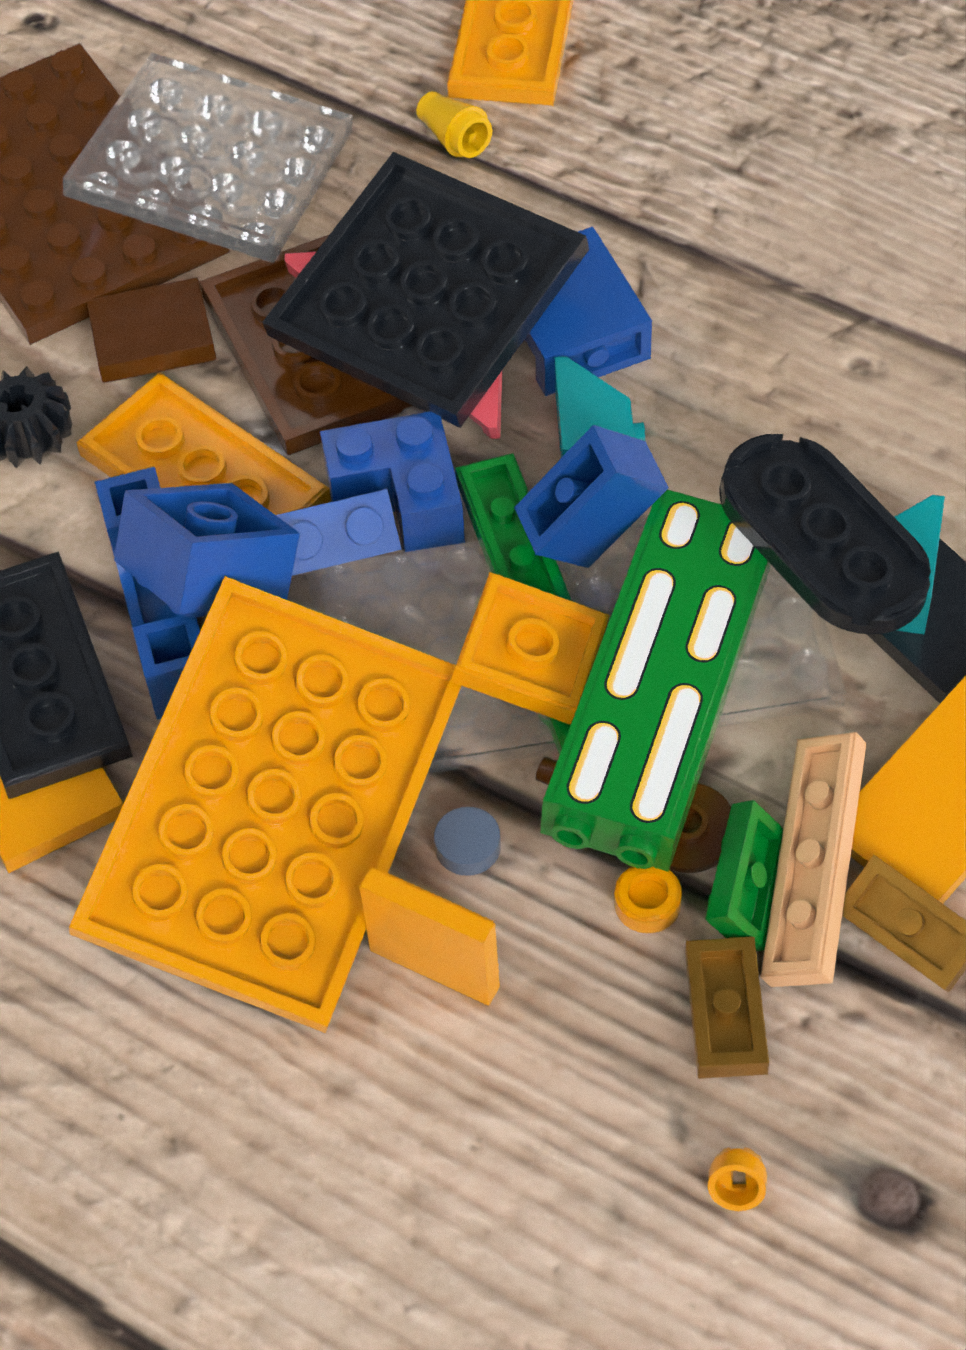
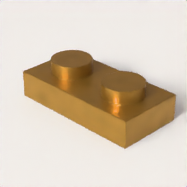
(908, 922)
(726, 1007)

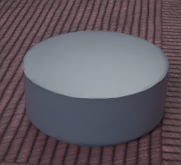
(467, 841)

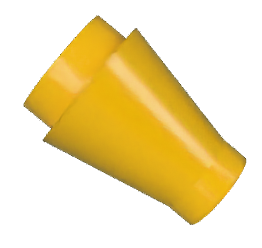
(457, 125)

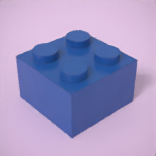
(194, 536)

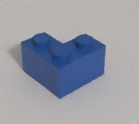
(408, 460)

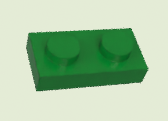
(745, 874)

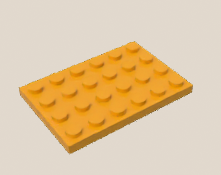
(269, 804)

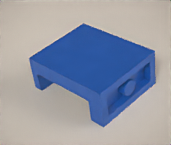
(592, 320)

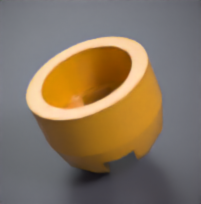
(737, 1196)

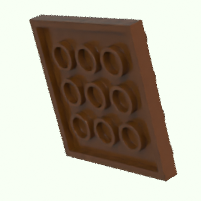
(291, 387)

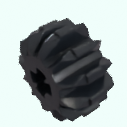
(32, 416)

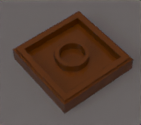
(150, 330)

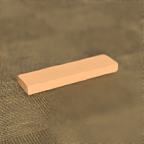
(814, 861)

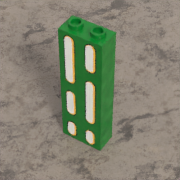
(657, 686)

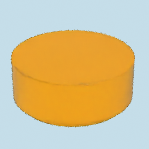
(647, 899)

